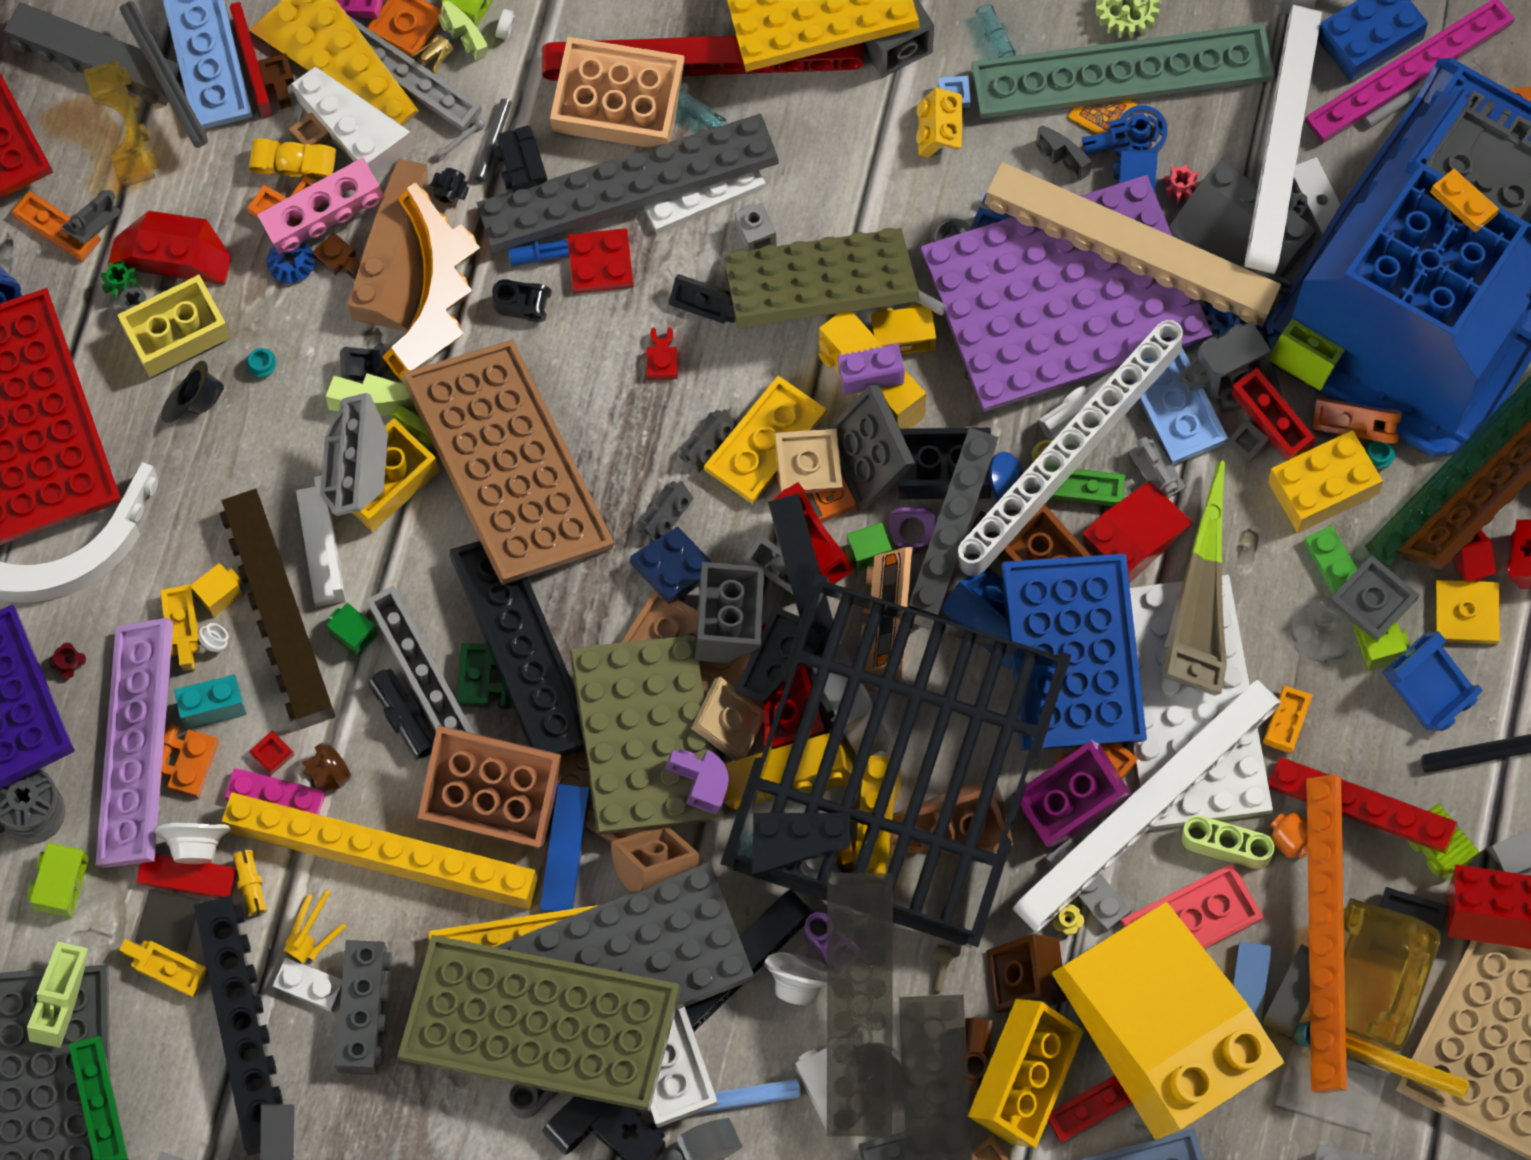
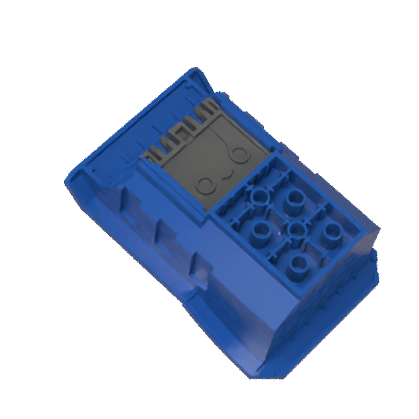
(1409, 290)

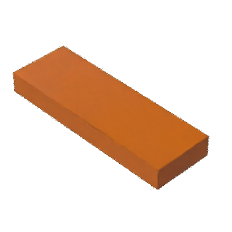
(47, 222)

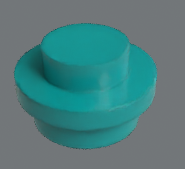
(261, 362)
(1380, 454)

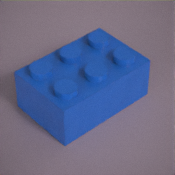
(1370, 34)

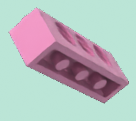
(329, 192)

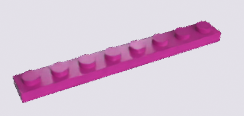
(1408, 70)

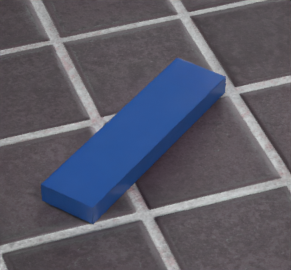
(565, 848)

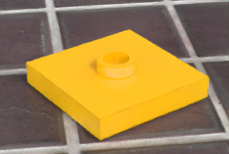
(1467, 611)

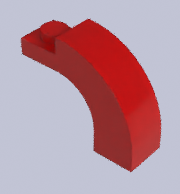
(830, 557)

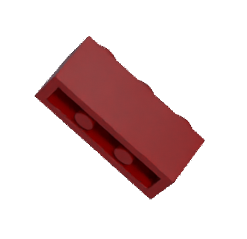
(1273, 415)

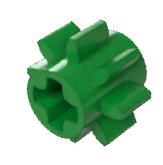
(117, 272)

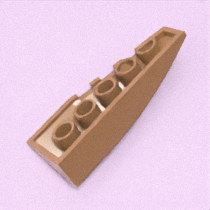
(392, 261)

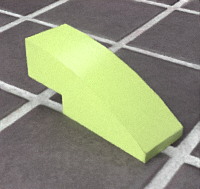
(384, 392)
(57, 995)

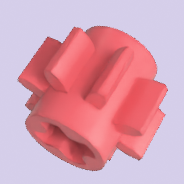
(1176, 183)

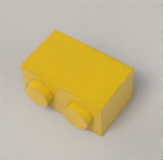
(908, 327)

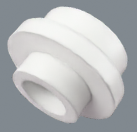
(213, 637)

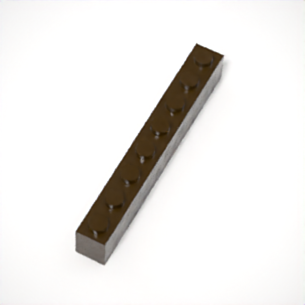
(278, 609)

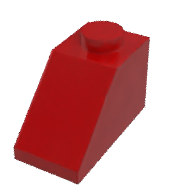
(1475, 559)

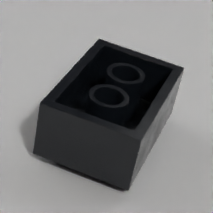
(935, 460)

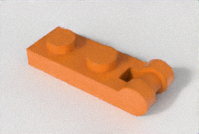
(1343, 417)

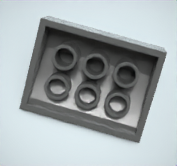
(1221, 218)

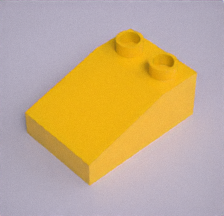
(1167, 1021)

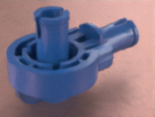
(1131, 133)

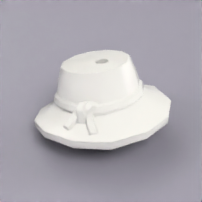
(192, 841)
(796, 977)

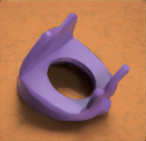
(924, 514)

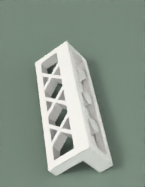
(320, 546)

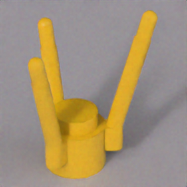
(298, 942)

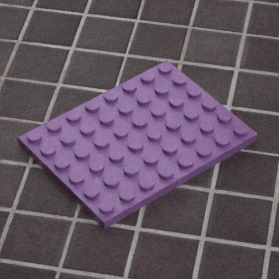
(1046, 314)

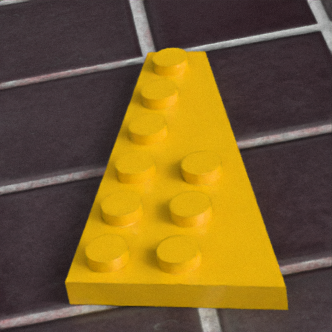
(326, 38)

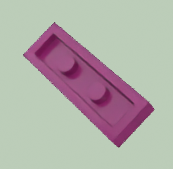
(275, 791)

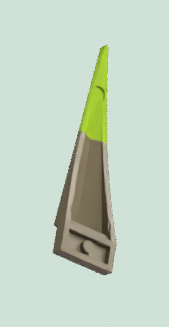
(1196, 632)

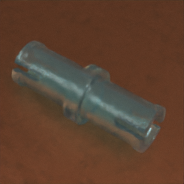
(995, 31)

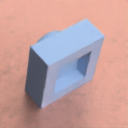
(958, 85)

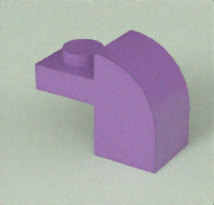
(708, 775)

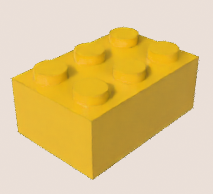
(406, 472)
(1325, 481)

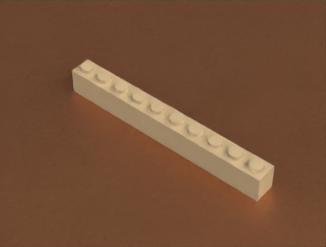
(1131, 244)

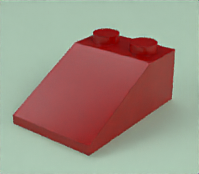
(1139, 527)

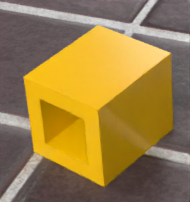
(217, 589)

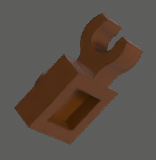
(277, 75)
(337, 255)

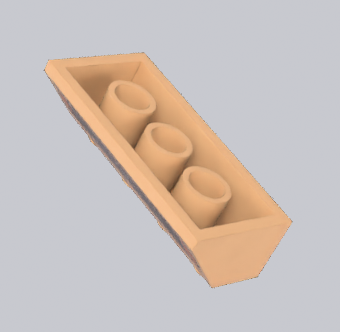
(889, 582)

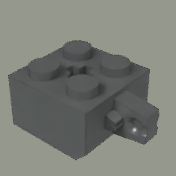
(1227, 361)

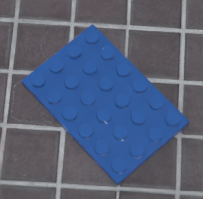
(1088, 613)

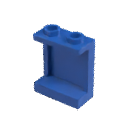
(1431, 683)

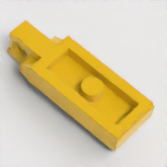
(180, 608)
(165, 966)

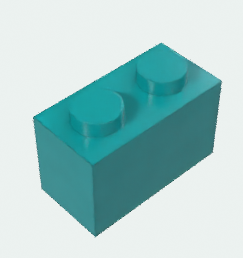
(210, 702)

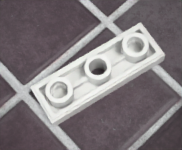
(1313, 182)

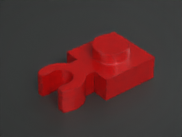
(662, 359)

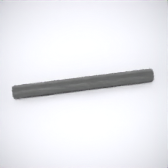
(164, 74)

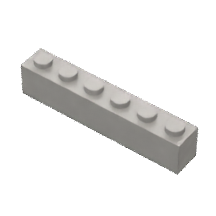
(416, 661)

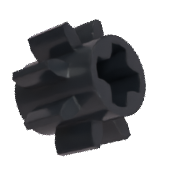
(449, 186)

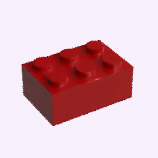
(1490, 906)

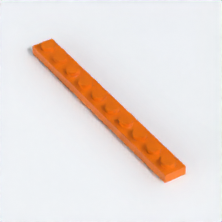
(1326, 935)

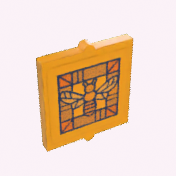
(1097, 116)

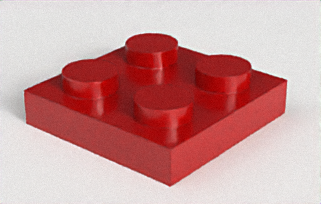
(600, 261)

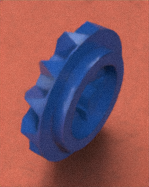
(285, 272)

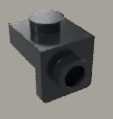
(358, 362)

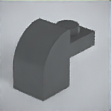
(705, 1142)

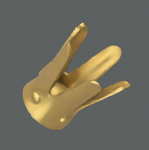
(438, 47)

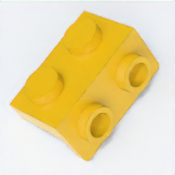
(939, 122)

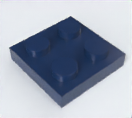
(670, 564)

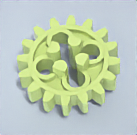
(1122, 22)

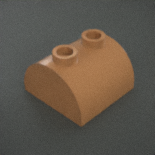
(651, 857)

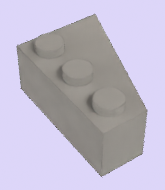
(860, 710)

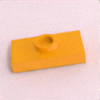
(1287, 719)

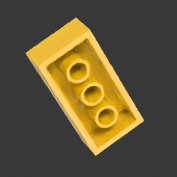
(848, 334)
(1026, 1073)

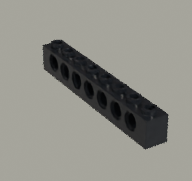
(211, 918)

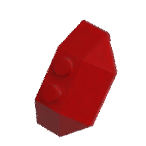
(172, 248)

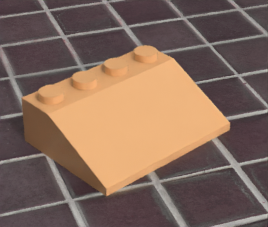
(617, 93)

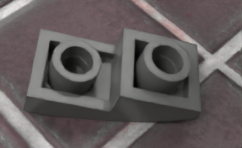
(1059, 147)

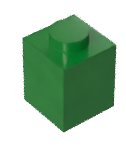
(351, 629)

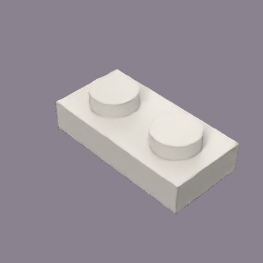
(308, 984)

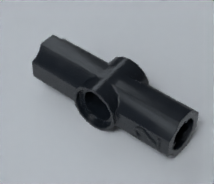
(402, 713)

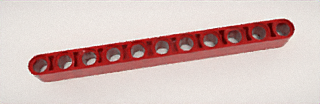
(715, 56)

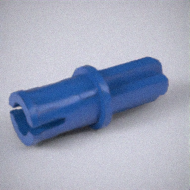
(538, 252)

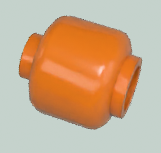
(1290, 835)

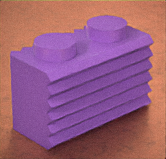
(871, 367)

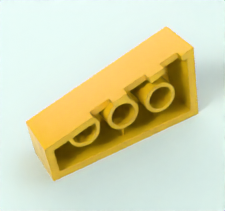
(740, 770)

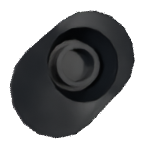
(193, 395)

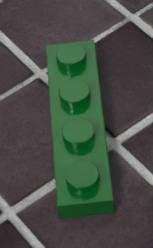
(98, 1099)

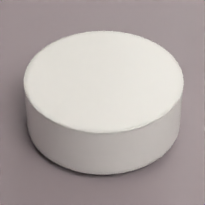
(505, 24)

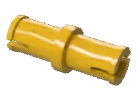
(250, 883)

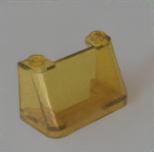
(1385, 972)

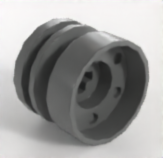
(39, 817)

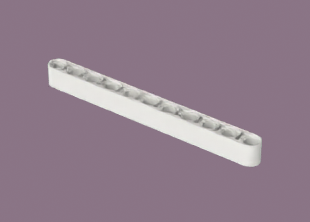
(1283, 140)
(1068, 460)
(1146, 806)

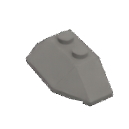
(354, 456)

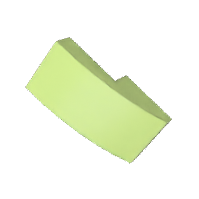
(459, 24)

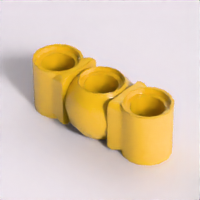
(291, 159)

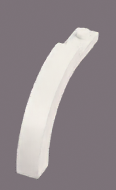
(91, 562)

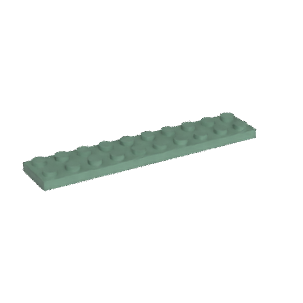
(1122, 71)

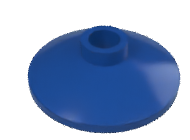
(1003, 473)

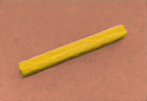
(1406, 1067)

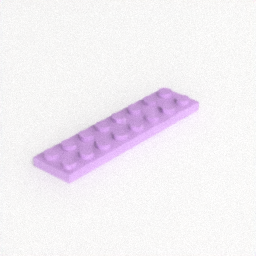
(134, 743)

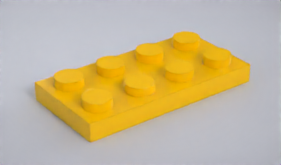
(748, 455)

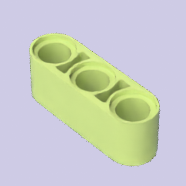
(1243, 838)

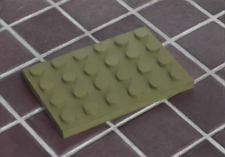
(820, 277)
(633, 713)

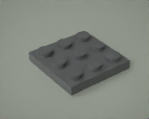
(870, 447)

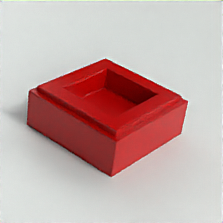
(271, 753)

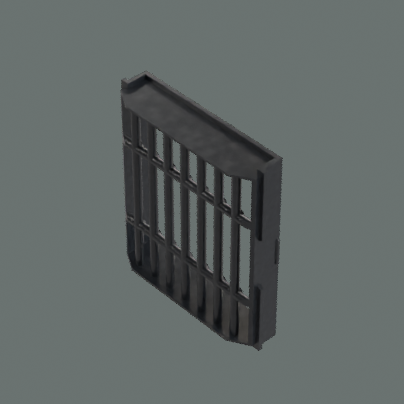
(906, 831)

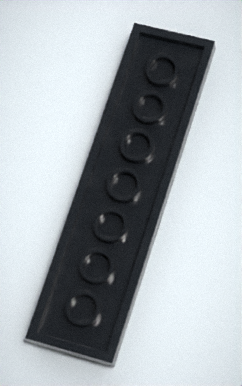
(522, 652)

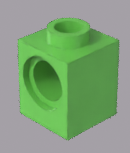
(865, 544)

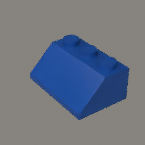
(981, 606)

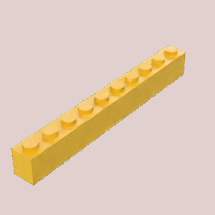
(380, 851)

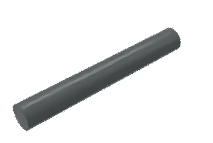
(496, 128)

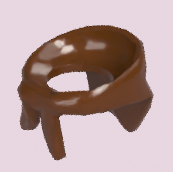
(327, 768)

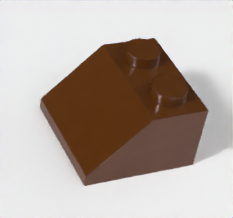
(1025, 972)

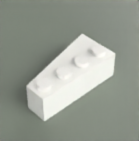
(352, 122)

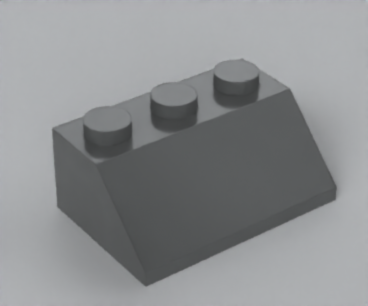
(728, 611)

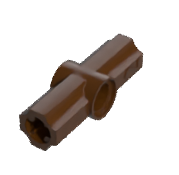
(978, 1049)

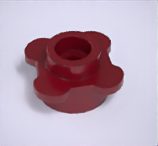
(63, 652)

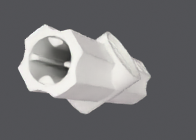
(1060, 417)

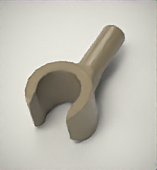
(944, 957)

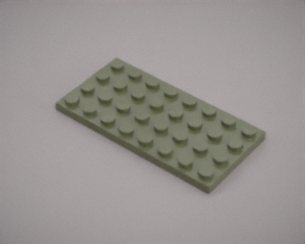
(540, 1022)

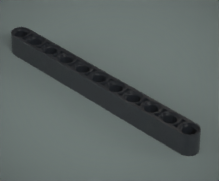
(761, 939)

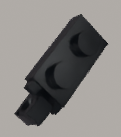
(702, 299)

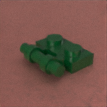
(475, 678)

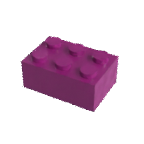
(1073, 794)

